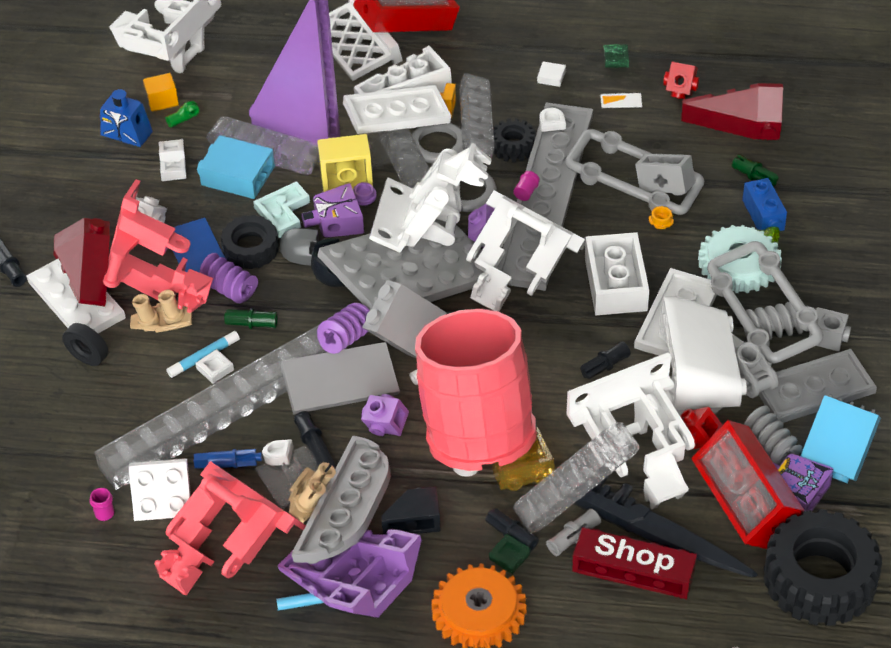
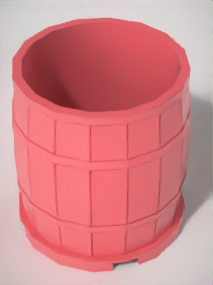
(475, 389)

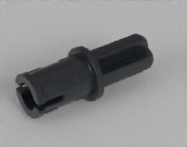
(605, 360)
(512, 528)

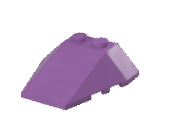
(363, 576)

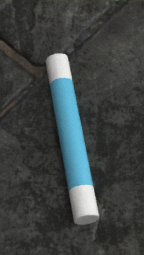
(191, 360)

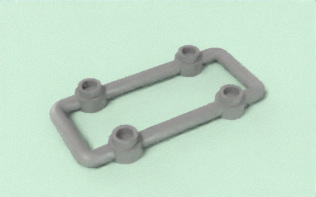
(611, 142)
(770, 265)

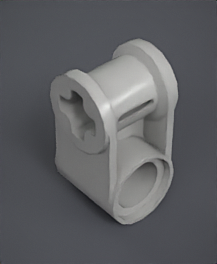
(756, 371)

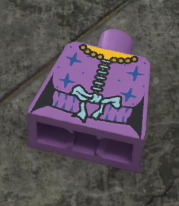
(806, 479)

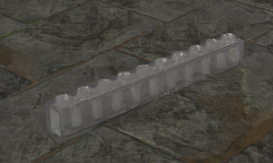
(204, 412)

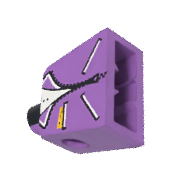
(335, 213)

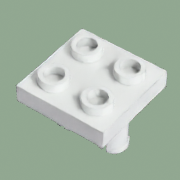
(159, 488)

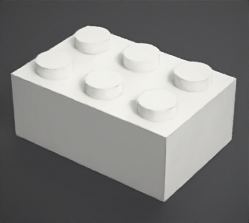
(616, 274)

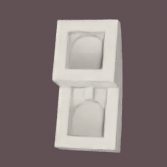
(172, 160)

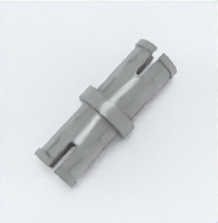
(564, 539)

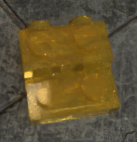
(527, 469)

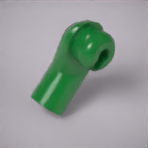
(185, 113)

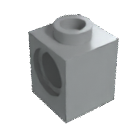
(833, 328)

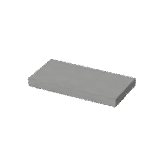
(339, 378)
(804, 385)

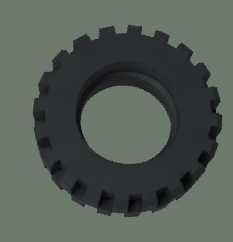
(816, 597)

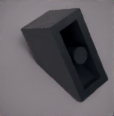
(414, 512)

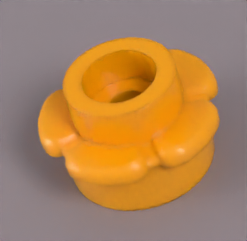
(661, 217)

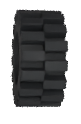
(513, 130)

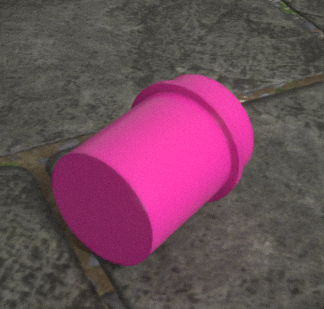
(528, 183)
(102, 504)

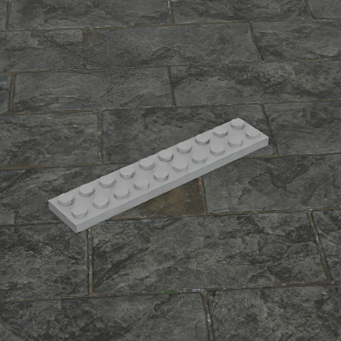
(551, 196)

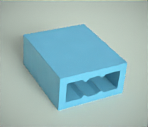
(236, 166)
(841, 438)

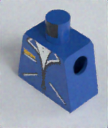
(124, 119)

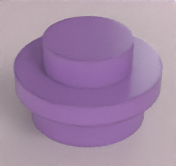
(365, 193)

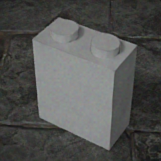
(400, 316)

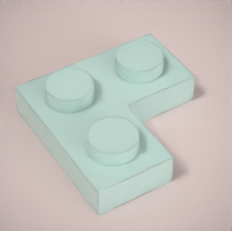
(279, 207)

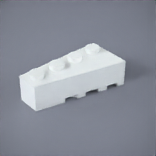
(418, 71)

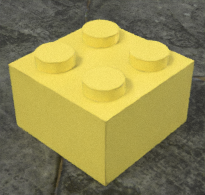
(344, 161)

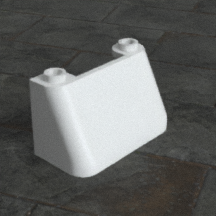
(701, 355)

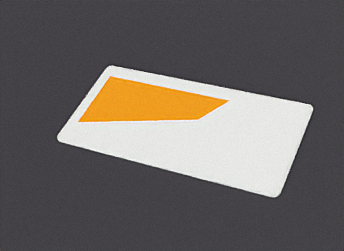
(621, 100)

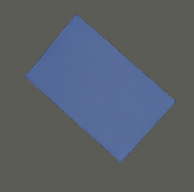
(201, 243)

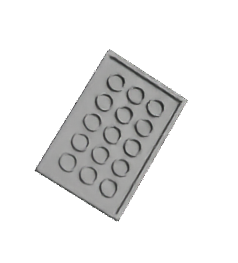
(426, 268)

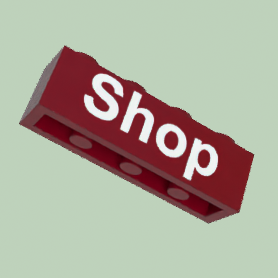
(634, 562)

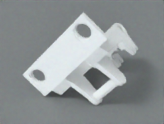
(186, 22)
(414, 212)
(491, 286)
(651, 408)

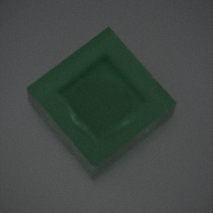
(616, 56)
(509, 553)

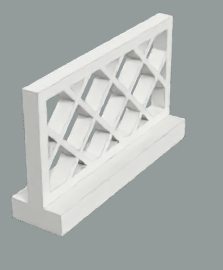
(381, 43)

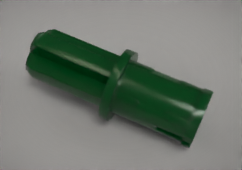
(753, 169)
(251, 318)

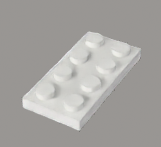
(396, 109)
(679, 285)
(56, 292)

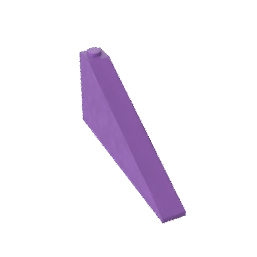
(302, 86)

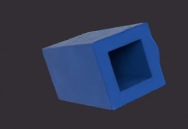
(764, 204)

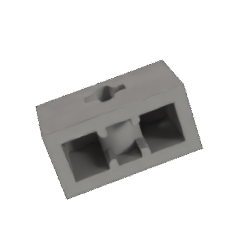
(665, 173)

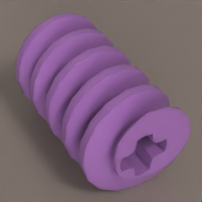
(229, 278)
(342, 328)

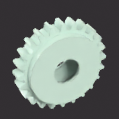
(745, 270)

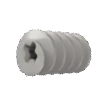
(775, 319)
(772, 435)

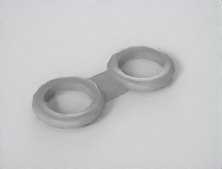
(430, 157)

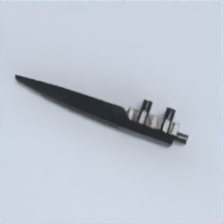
(640, 520)

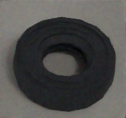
(77, 338)

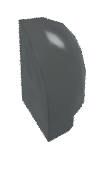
(298, 245)

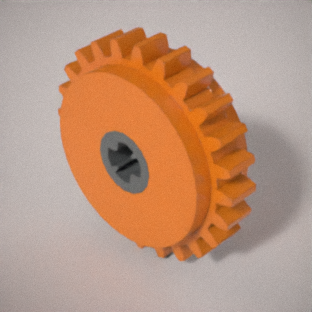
(479, 607)

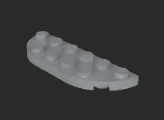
(347, 503)

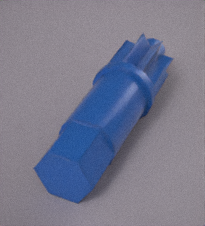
(226, 459)

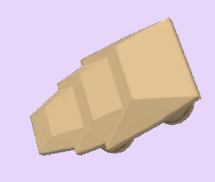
(162, 317)
(308, 491)

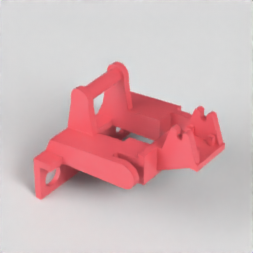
(157, 236)
(191, 528)

